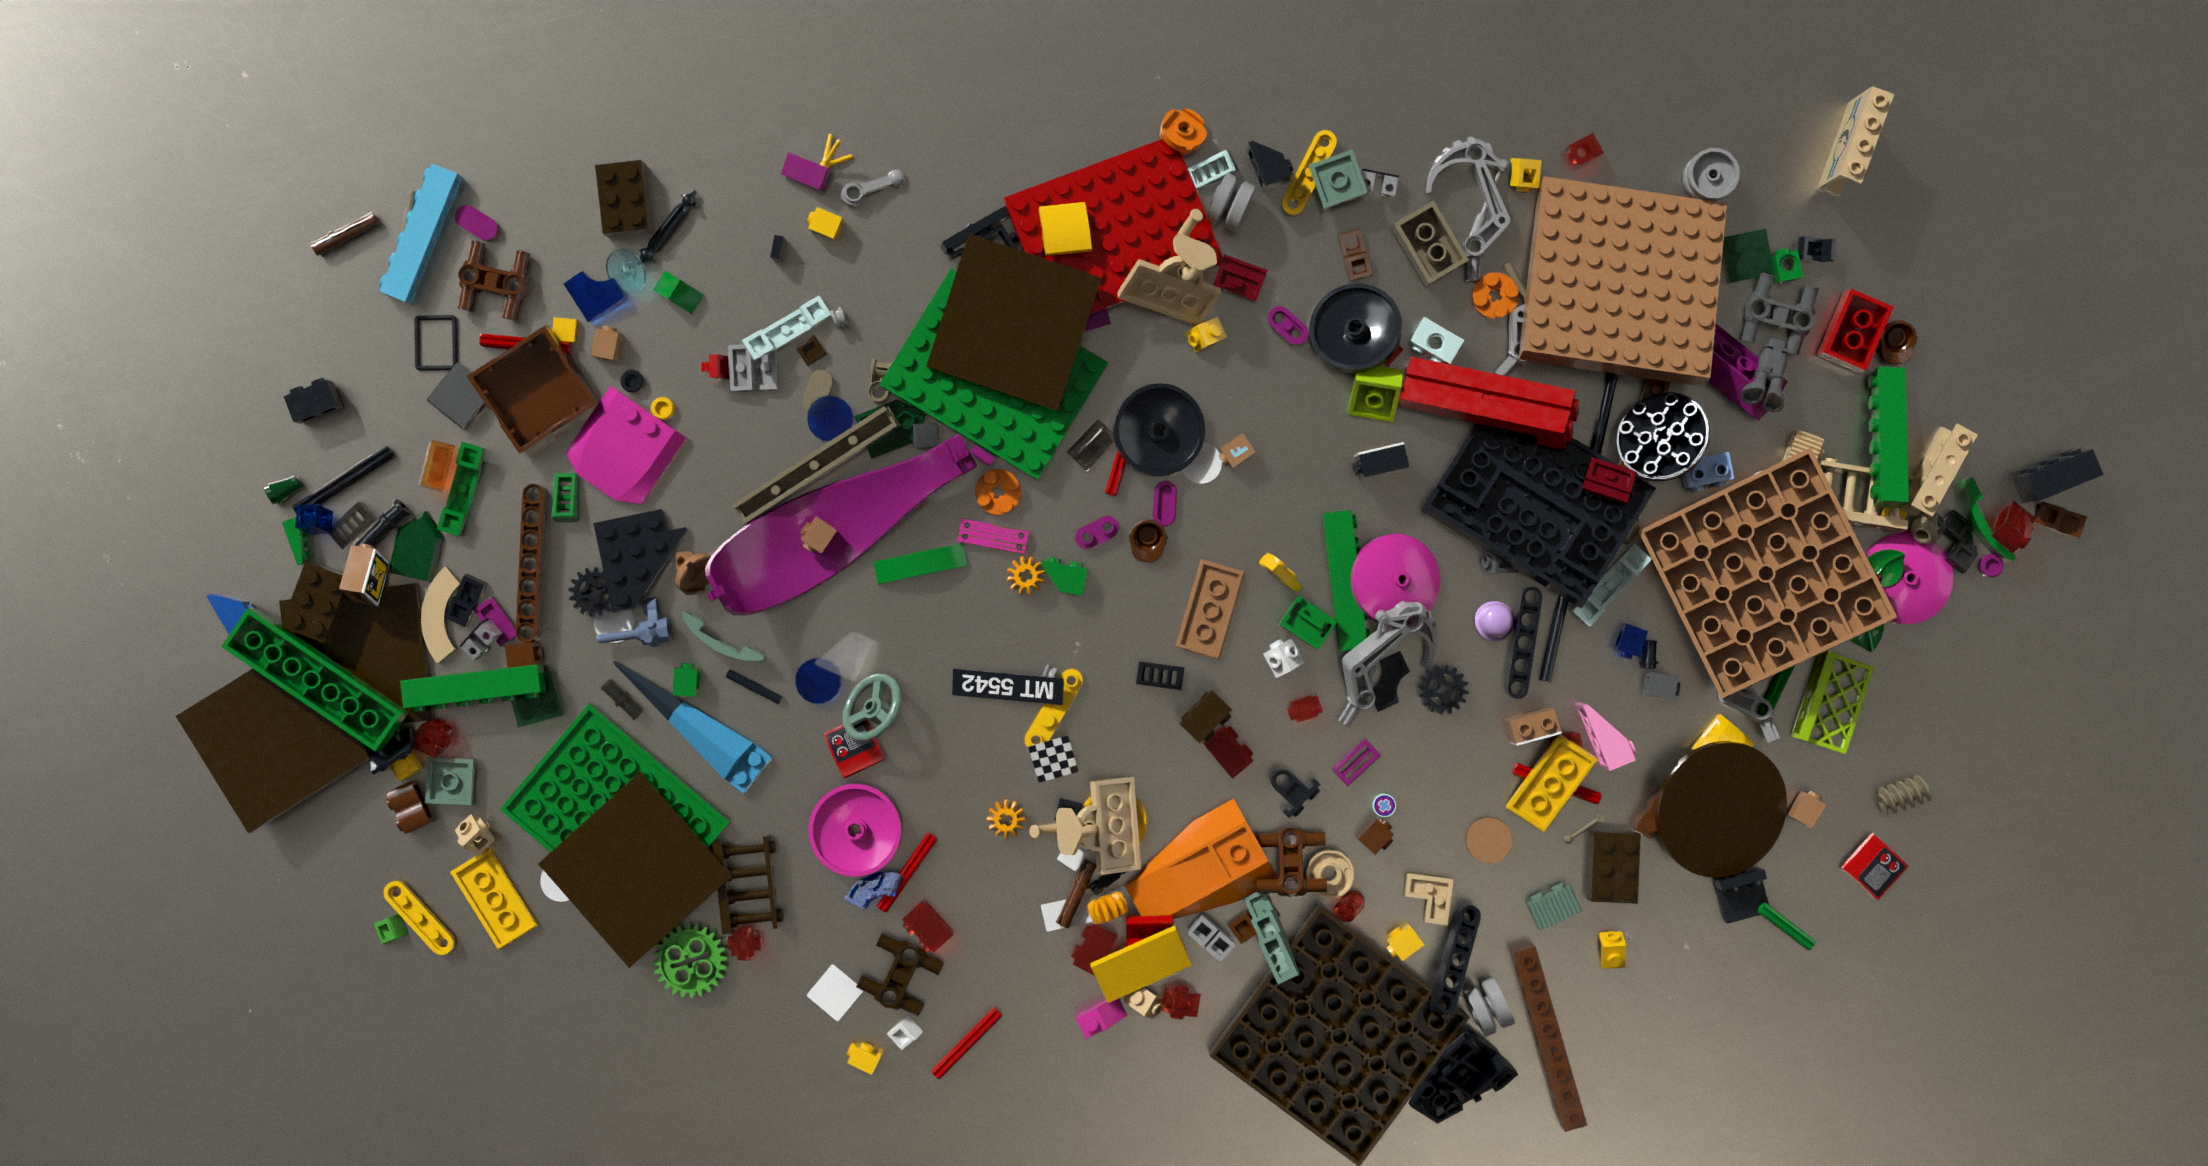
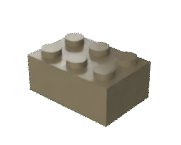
(1429, 243)

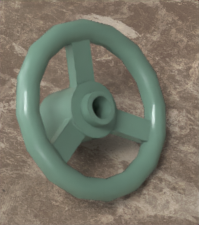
(874, 709)

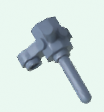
(650, 631)

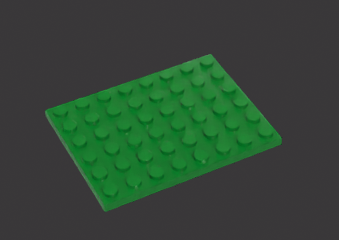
(996, 421)
(586, 771)

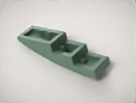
(1272, 937)

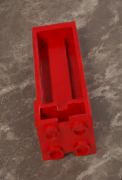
(1491, 400)

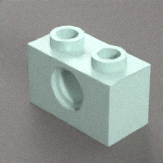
(1449, 342)

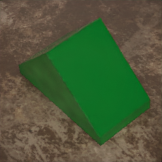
(678, 292)

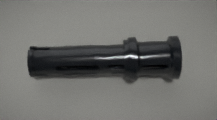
(386, 521)

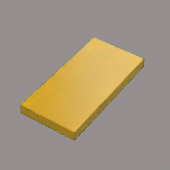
(1551, 782)
(494, 898)
(1141, 964)

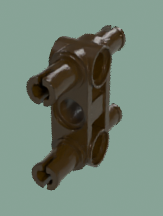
(900, 975)

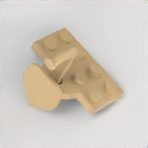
(1177, 284)
(1110, 827)

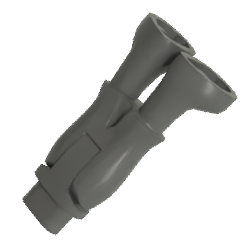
(1769, 373)

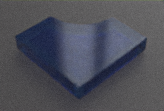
(594, 296)

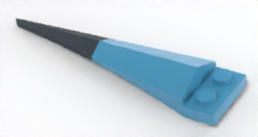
(727, 751)

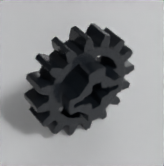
(583, 595)
(1445, 699)

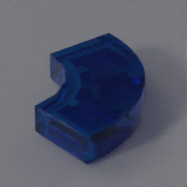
(872, 887)

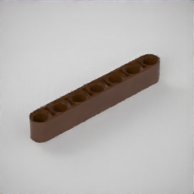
(526, 552)

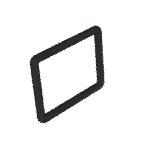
(454, 341)

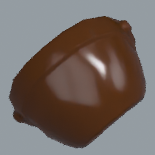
(1898, 342)
(1148, 540)

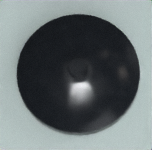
(1355, 328)
(1159, 429)

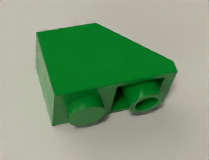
(1066, 577)

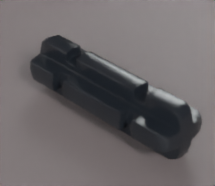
(1104, 881)

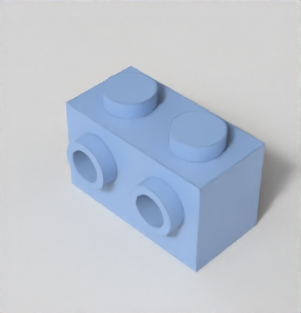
(1707, 472)

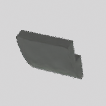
(456, 396)

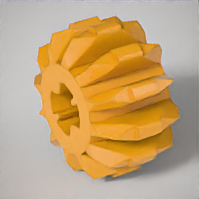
(1022, 568)
(1008, 811)
(1107, 907)

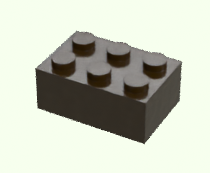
(624, 198)
(316, 603)
(1205, 716)
(1613, 866)

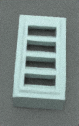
(1208, 162)

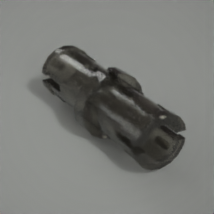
(622, 699)

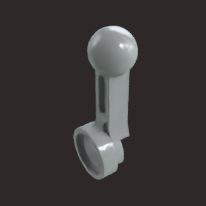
(894, 179)

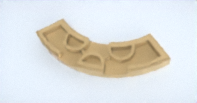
(433, 614)

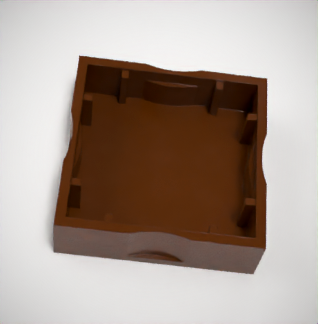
(533, 388)

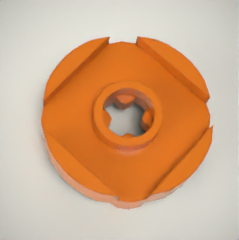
(1182, 141)
(1498, 308)
(991, 480)

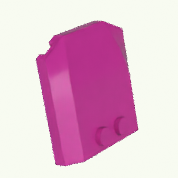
(623, 448)

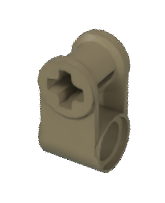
(876, 377)

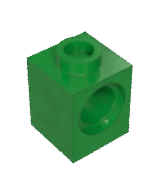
(1795, 271)
(686, 680)

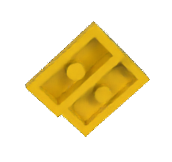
(1065, 229)

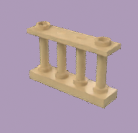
(1938, 469)
(1870, 517)

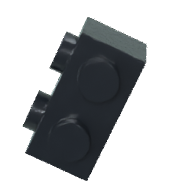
(313, 400)

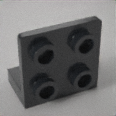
(1741, 894)

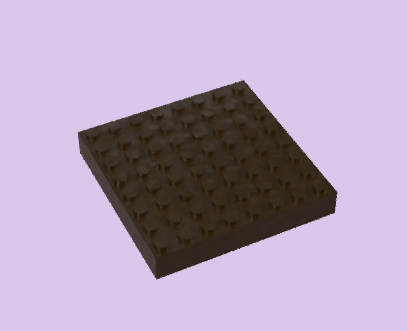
(1340, 1038)

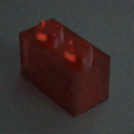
(2013, 527)
(1228, 751)
(927, 926)
(1096, 945)

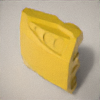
(1722, 730)

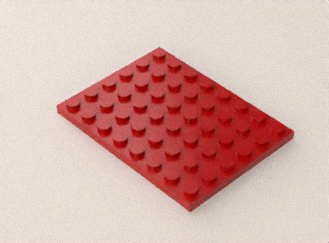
(1132, 213)

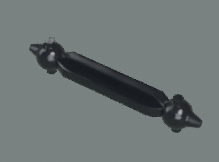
(667, 227)

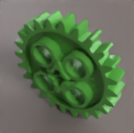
(683, 941)

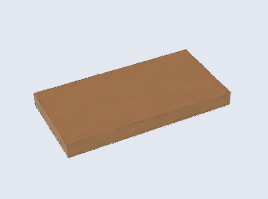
(1209, 609)

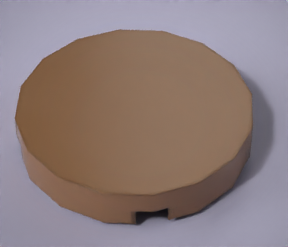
(1488, 840)

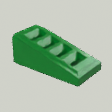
(573, 498)
(297, 541)

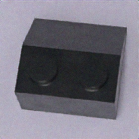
(1269, 166)

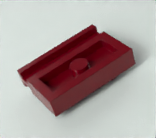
(1240, 278)
(1609, 480)

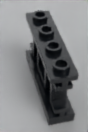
(983, 228)

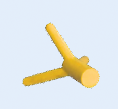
(829, 154)

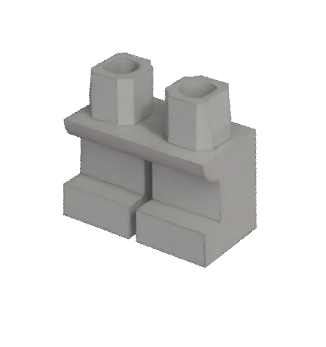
(1211, 937)

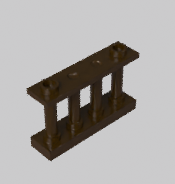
(727, 898)

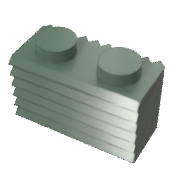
(1553, 906)

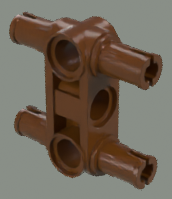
(493, 280)
(1291, 863)

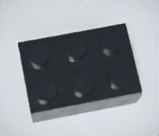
(2057, 474)

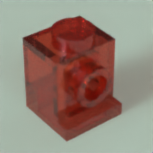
(1590, 147)

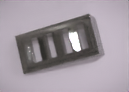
(345, 519)

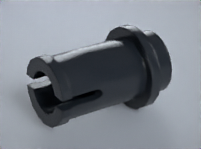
(1649, 655)

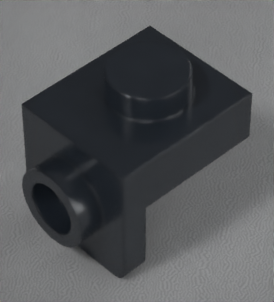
(1816, 249)

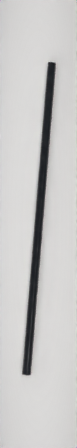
(1562, 603)

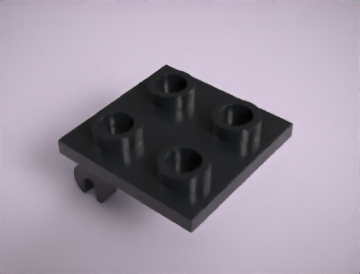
(396, 749)

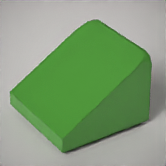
(391, 929)

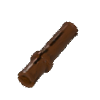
(345, 233)
(1077, 891)

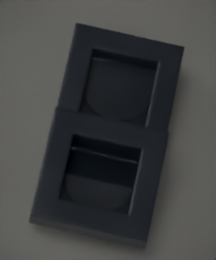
(466, 600)

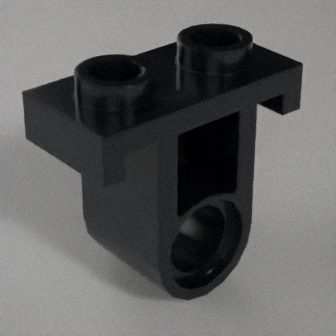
(1294, 791)

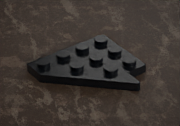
(634, 554)

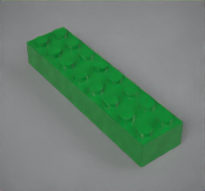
(314, 679)

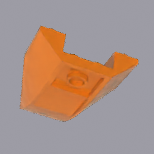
(1203, 867)

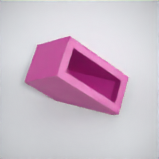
(1100, 1017)

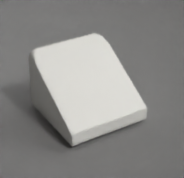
(1073, 861)
(905, 1032)

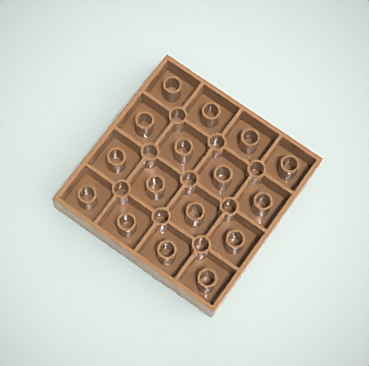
(1623, 281)
(1767, 573)

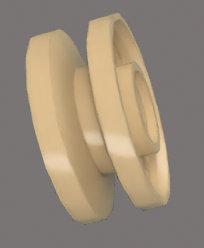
(1333, 859)

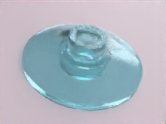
(627, 270)

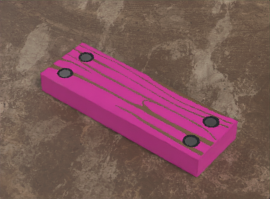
(993, 536)

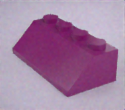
(1733, 369)

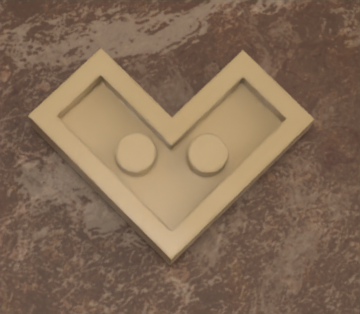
(1436, 891)

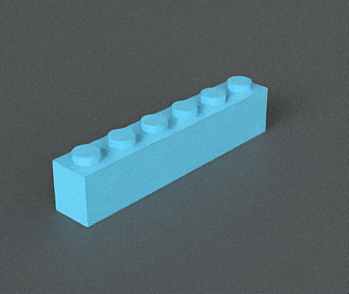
(420, 233)

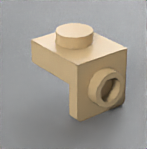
(1145, 1002)

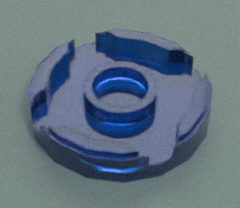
(829, 417)
(816, 683)

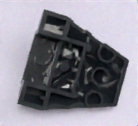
(1461, 1074)

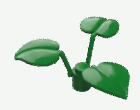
(1890, 565)

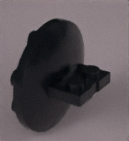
(1663, 436)

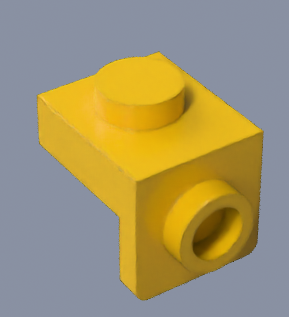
(1206, 334)
(1612, 949)

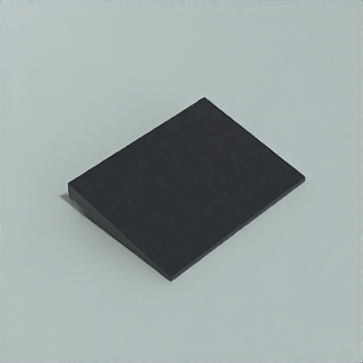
(1535, 518)

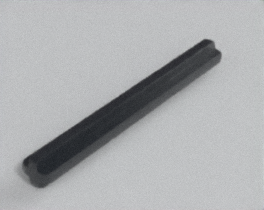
(347, 478)

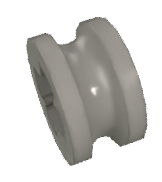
(839, 318)
(1049, 672)

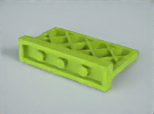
(1814, 700)

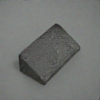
(1091, 445)

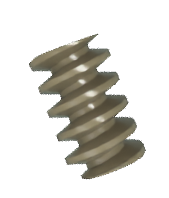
(1903, 793)

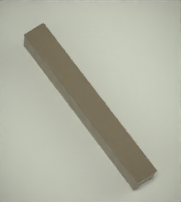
(816, 464)

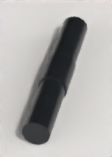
(754, 686)

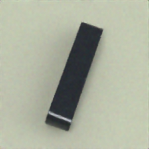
(1515, 651)
(1448, 968)

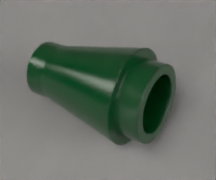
(282, 489)

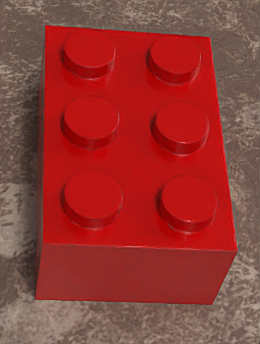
(1855, 330)

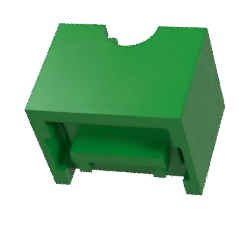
(1307, 622)

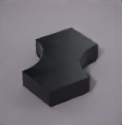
(1392, 671)

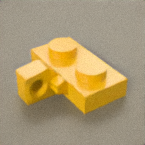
(1276, 567)

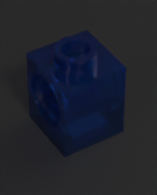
(314, 519)
(1630, 641)

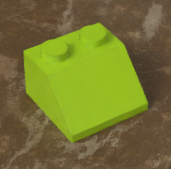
(1376, 393)

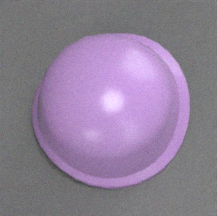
(1494, 621)

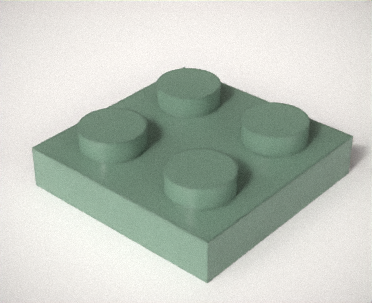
(1338, 179)
(450, 781)

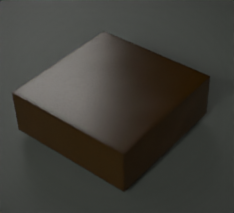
(811, 350)

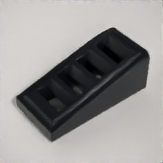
(1141, 672)

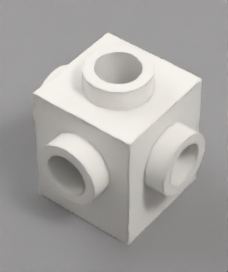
(1283, 657)

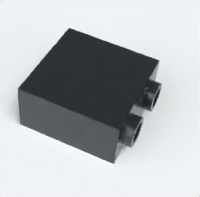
(1380, 461)

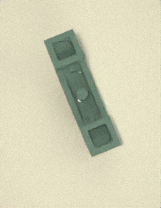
(697, 625)

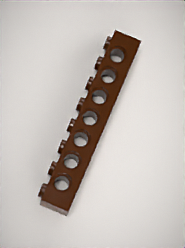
(1548, 1037)

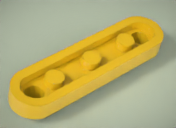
(1303, 182)
(1051, 714)
(419, 917)

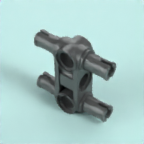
(1780, 313)

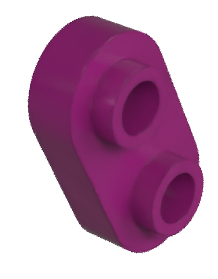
(1288, 325)
(1097, 533)

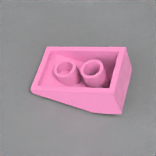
(1608, 743)

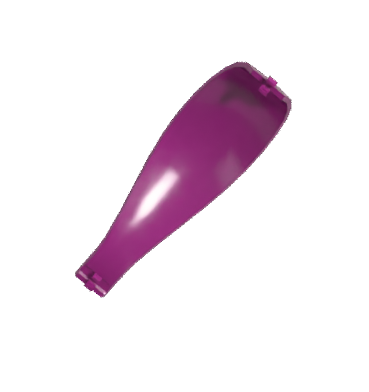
(767, 559)

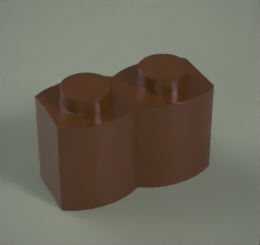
(409, 807)
(1645, 820)

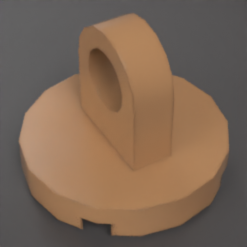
(691, 572)

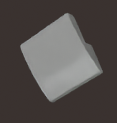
(752, 375)

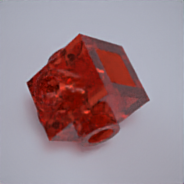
(433, 737)
(753, 941)
(1180, 1002)

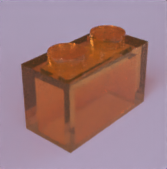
(436, 465)

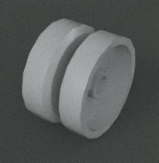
(1722, 167)
(1231, 202)
(1487, 1007)

